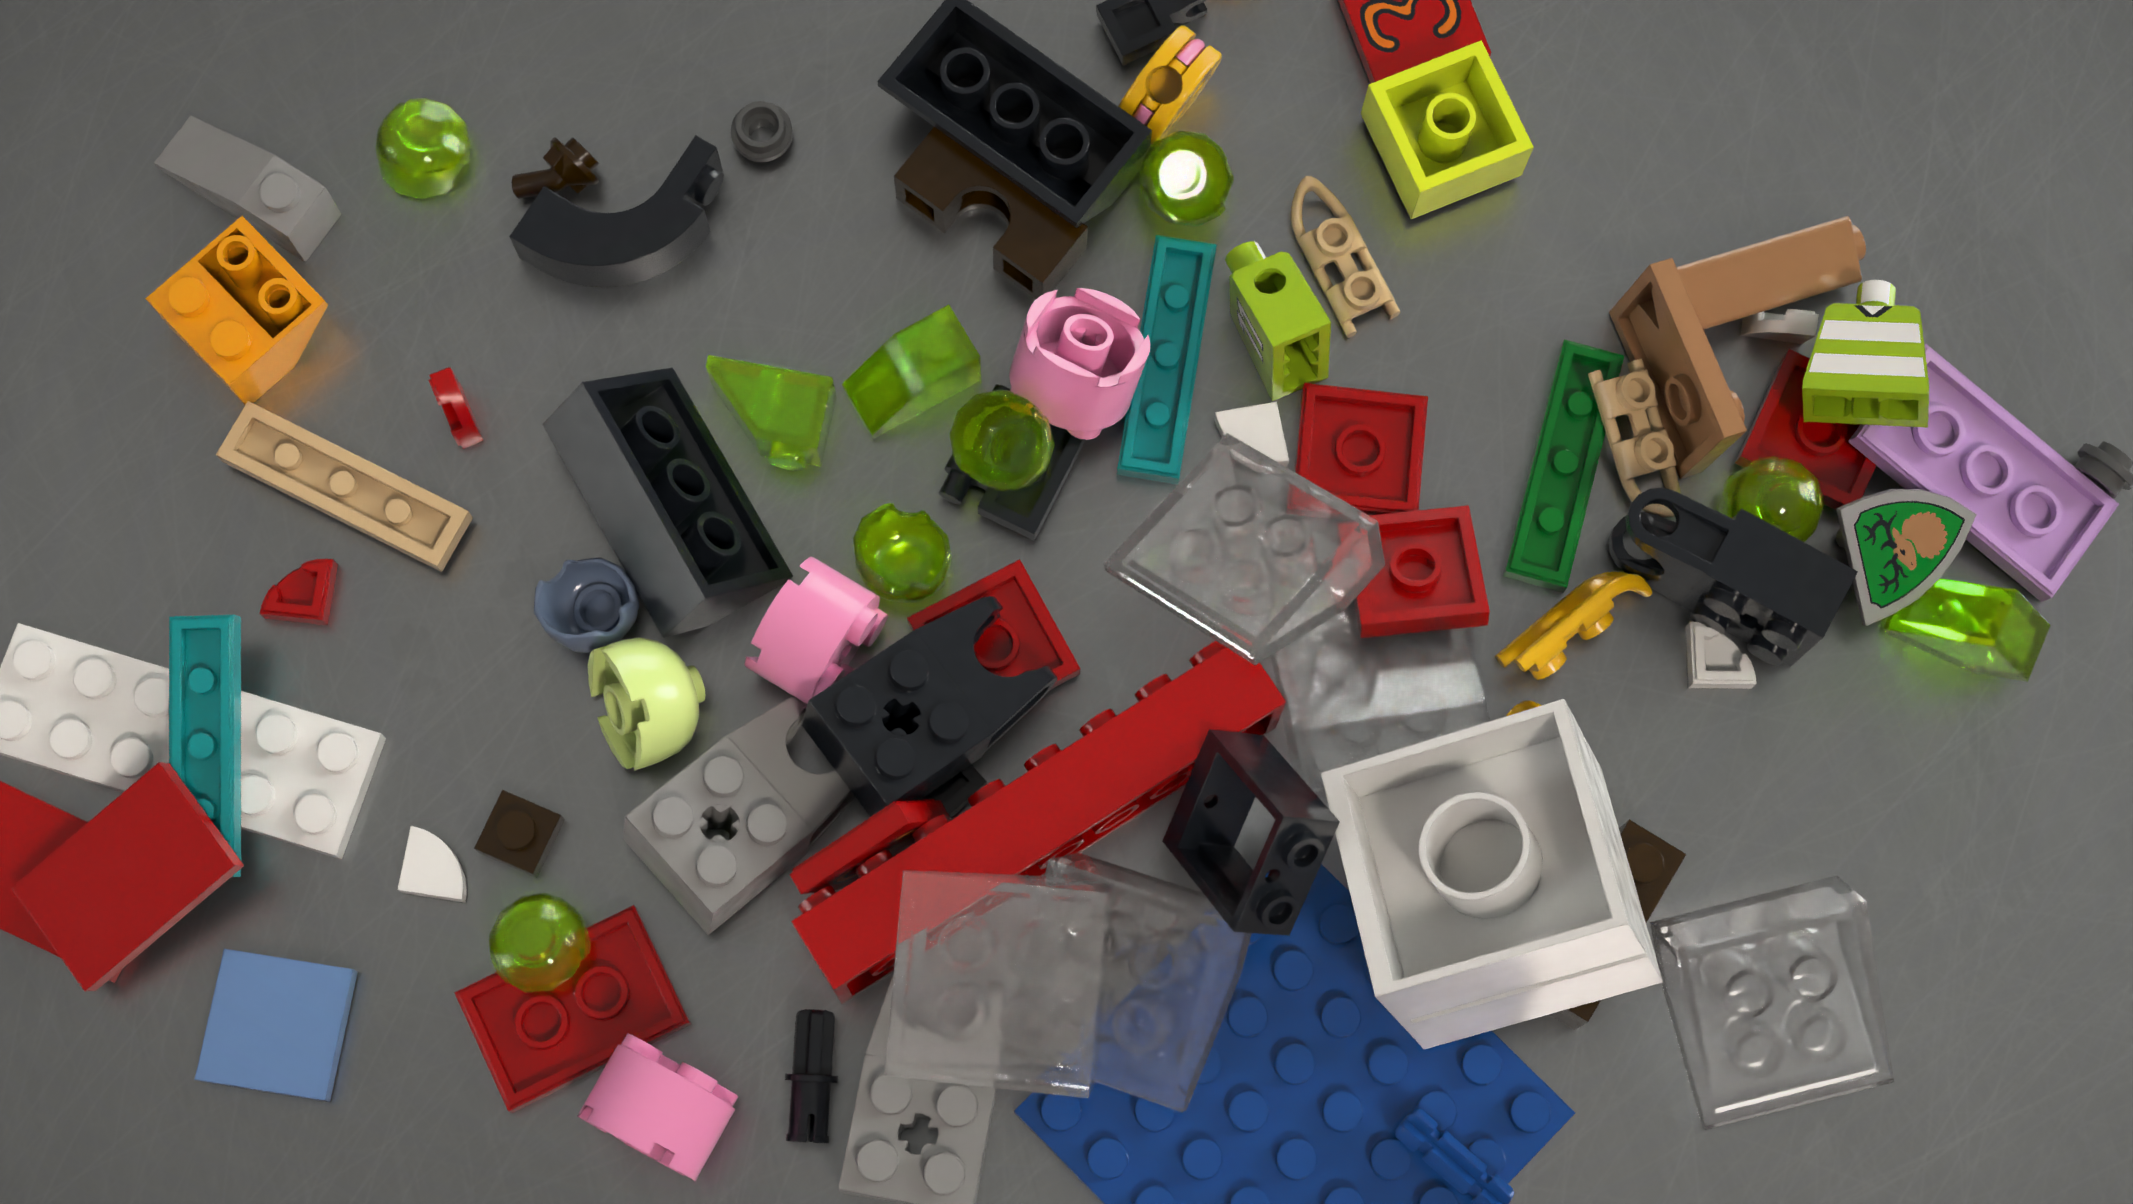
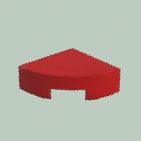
(456, 407)
(303, 594)

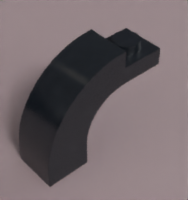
(628, 244)

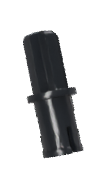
(811, 1076)

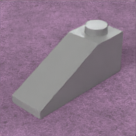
(251, 184)

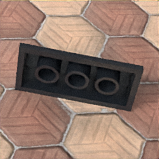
(1018, 111)
(666, 499)

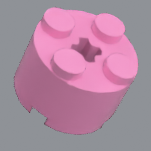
(1080, 360)
(815, 631)
(659, 1106)

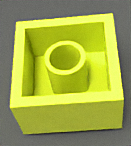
(1446, 129)

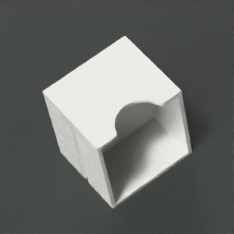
(1489, 877)

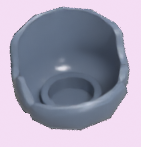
(587, 604)

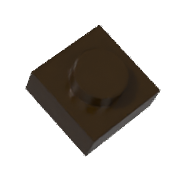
(519, 833)

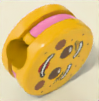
(1170, 82)

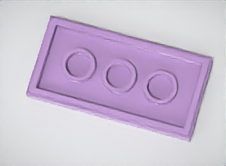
(2028, 499)

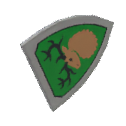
(1899, 546)

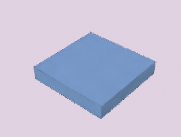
(276, 1025)

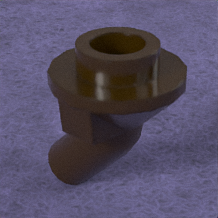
(568, 165)

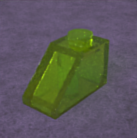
(914, 372)
(777, 409)
(1974, 628)

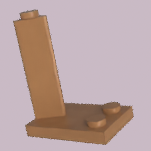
(1672, 305)

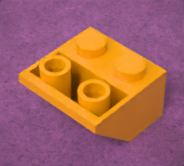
(241, 310)

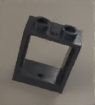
(1204, 834)

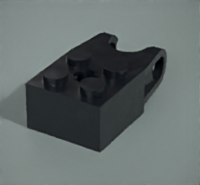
(1735, 574)
(935, 692)

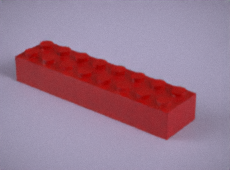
(1049, 812)

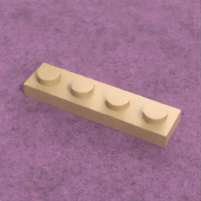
(344, 486)

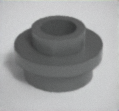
(759, 115)
(2106, 467)

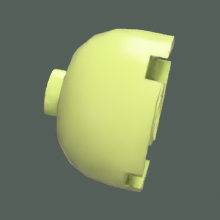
(647, 699)

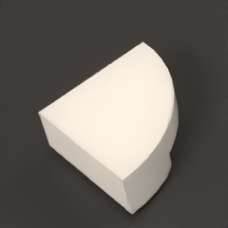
(1793, 327)
(1257, 427)
(1716, 660)
(431, 868)

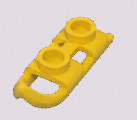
(1580, 612)

